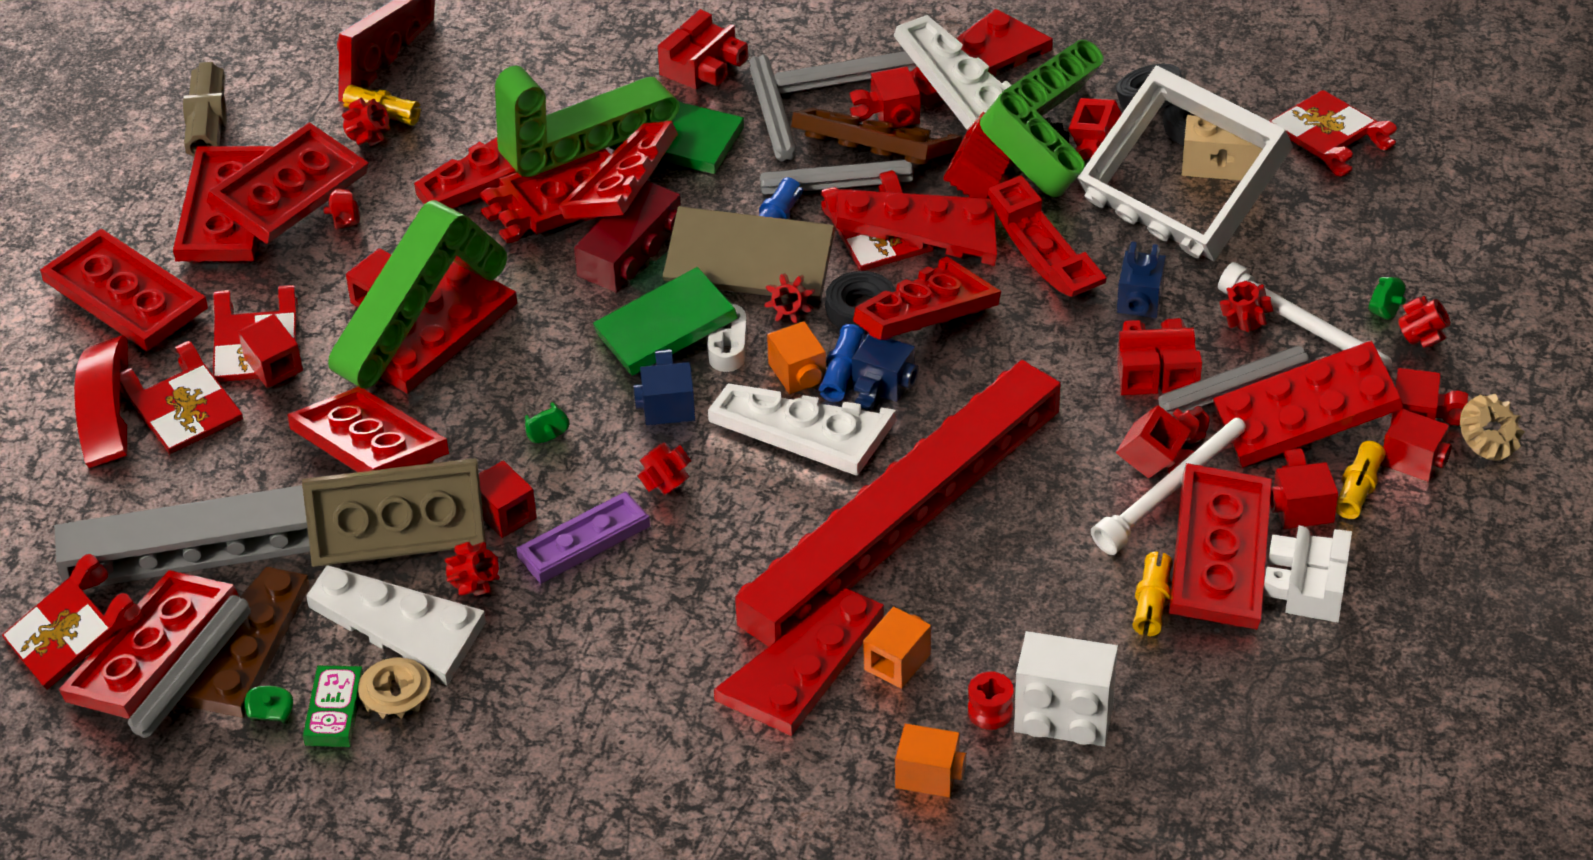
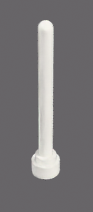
(1237, 273)
(1113, 532)

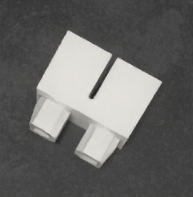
(1316, 576)

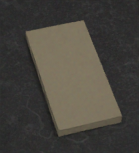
(749, 250)
(393, 512)

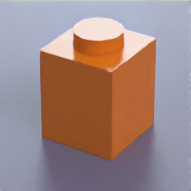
(796, 357)
(897, 647)
(928, 760)

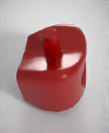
(343, 209)
(1195, 420)

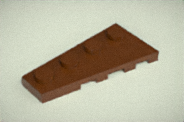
(879, 135)
(250, 650)

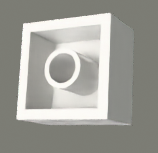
(1065, 688)

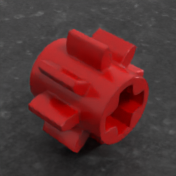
(366, 121)
(793, 287)
(1246, 306)
(1424, 321)
(664, 468)
(472, 568)

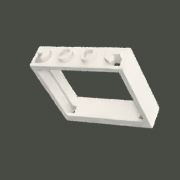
(1163, 86)

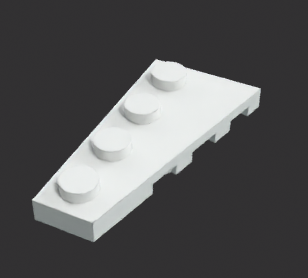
(954, 75)
(825, 433)
(399, 618)

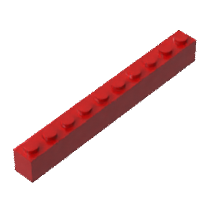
(898, 502)

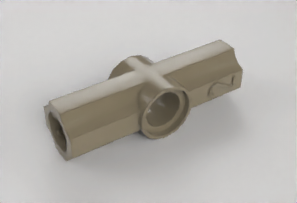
(204, 107)

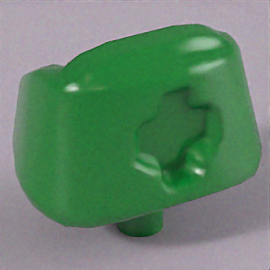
(1387, 297)
(546, 424)
(269, 704)

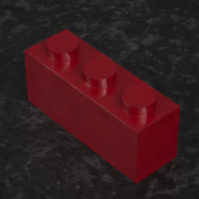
(623, 243)

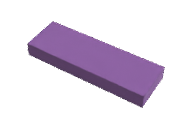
(583, 537)

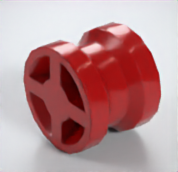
(996, 710)

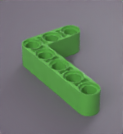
(1024, 135)
(543, 142)
(406, 285)

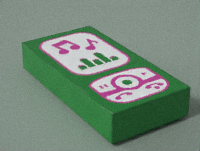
(333, 706)

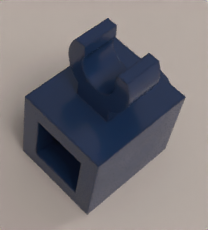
(1141, 282)
(882, 370)
(665, 391)

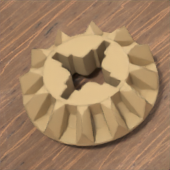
(1490, 444)
(376, 684)

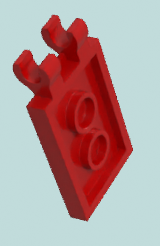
(536, 199)

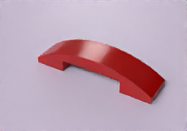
(1039, 240)
(98, 401)

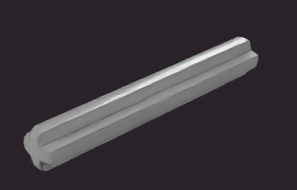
(840, 72)
(772, 108)
(837, 176)
(1203, 391)
(189, 666)

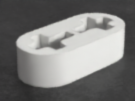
(733, 337)

